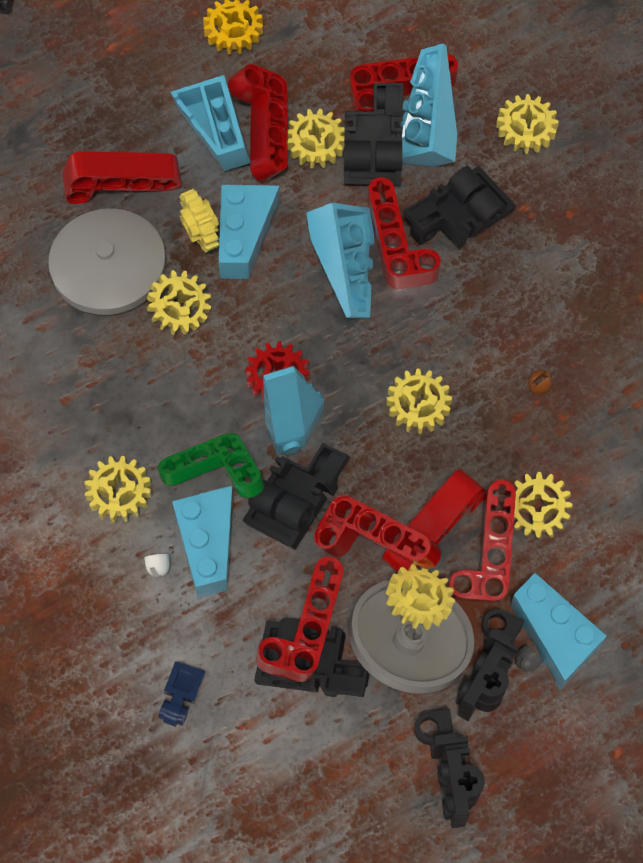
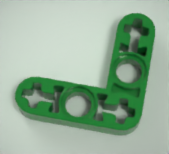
(173, 468)

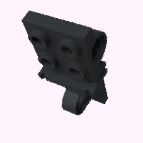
(374, 141)
(460, 208)
(295, 495)
(491, 666)
(334, 675)
(453, 767)

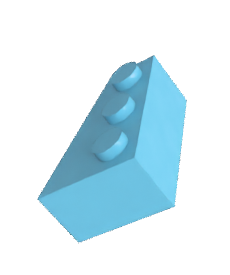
(214, 119)
(243, 225)
(206, 537)
(556, 628)

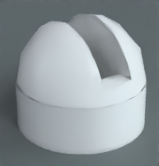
(157, 564)

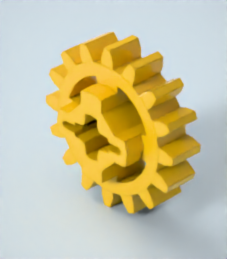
(233, 26)

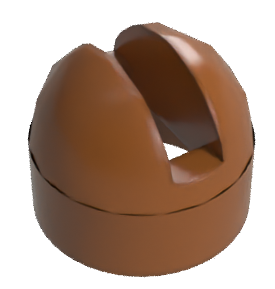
(544, 386)

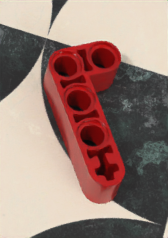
(378, 72)
(269, 118)
(118, 171)
(394, 233)
(442, 513)
(382, 534)
(490, 541)
(309, 618)

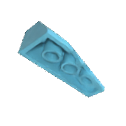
(429, 114)
(342, 243)
(290, 409)

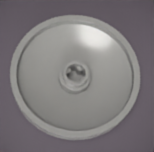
(106, 261)
(406, 656)

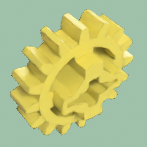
(539, 119)
(306, 145)
(199, 220)
(186, 292)
(409, 391)
(129, 492)
(554, 505)
(420, 597)

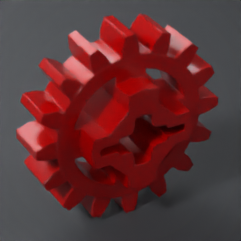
(271, 361)

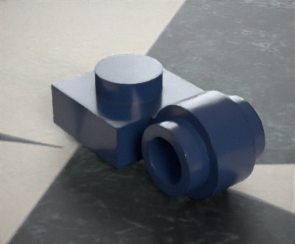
(182, 686)

